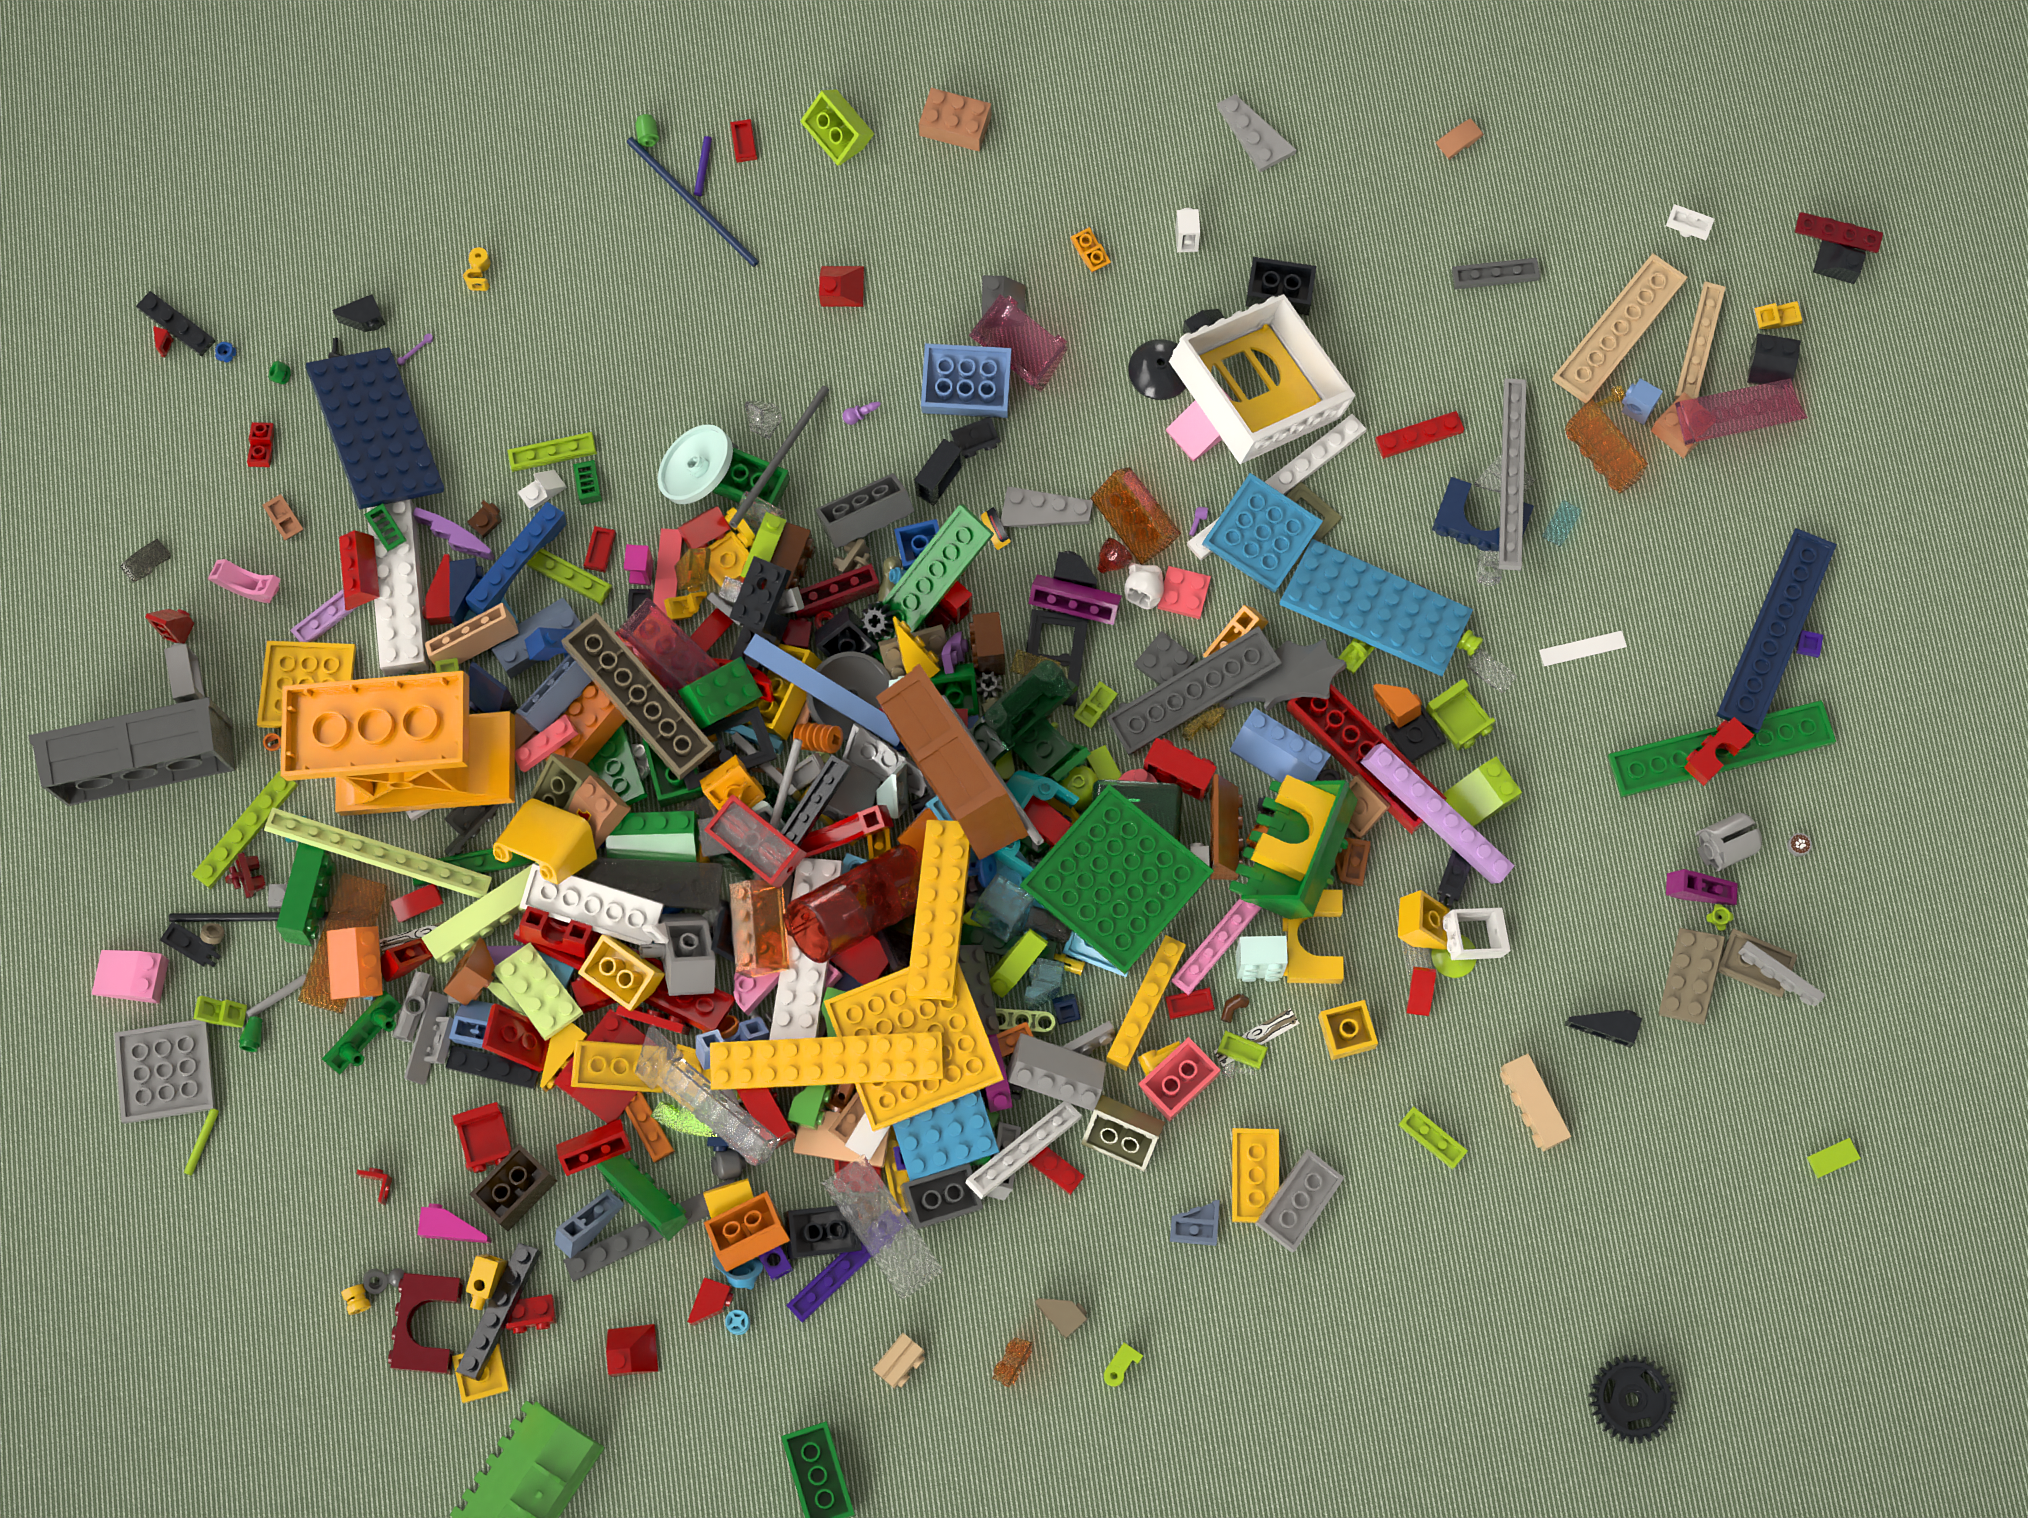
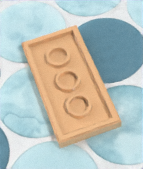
(826, 1145)

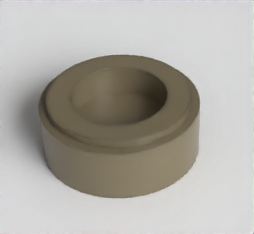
(212, 933)

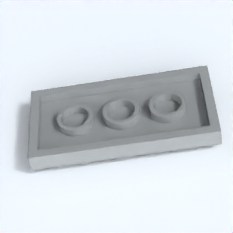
(1299, 1200)

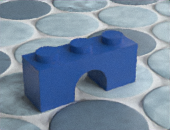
(546, 643)

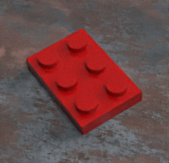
(655, 1018)
(515, 1038)

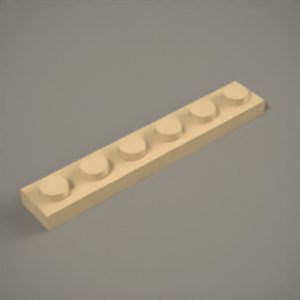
(1700, 340)

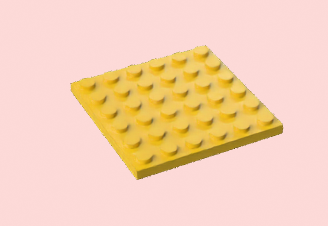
(885, 1009)

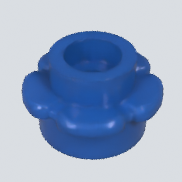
(221, 348)

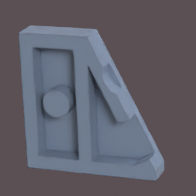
(1197, 1225)

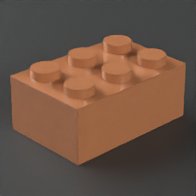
(955, 119)

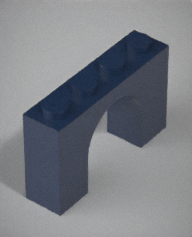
(1453, 523)

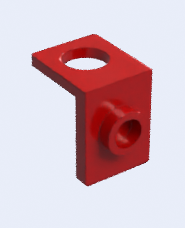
(377, 1174)

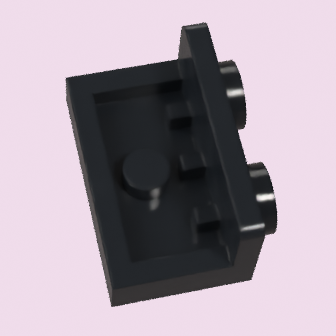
(976, 437)

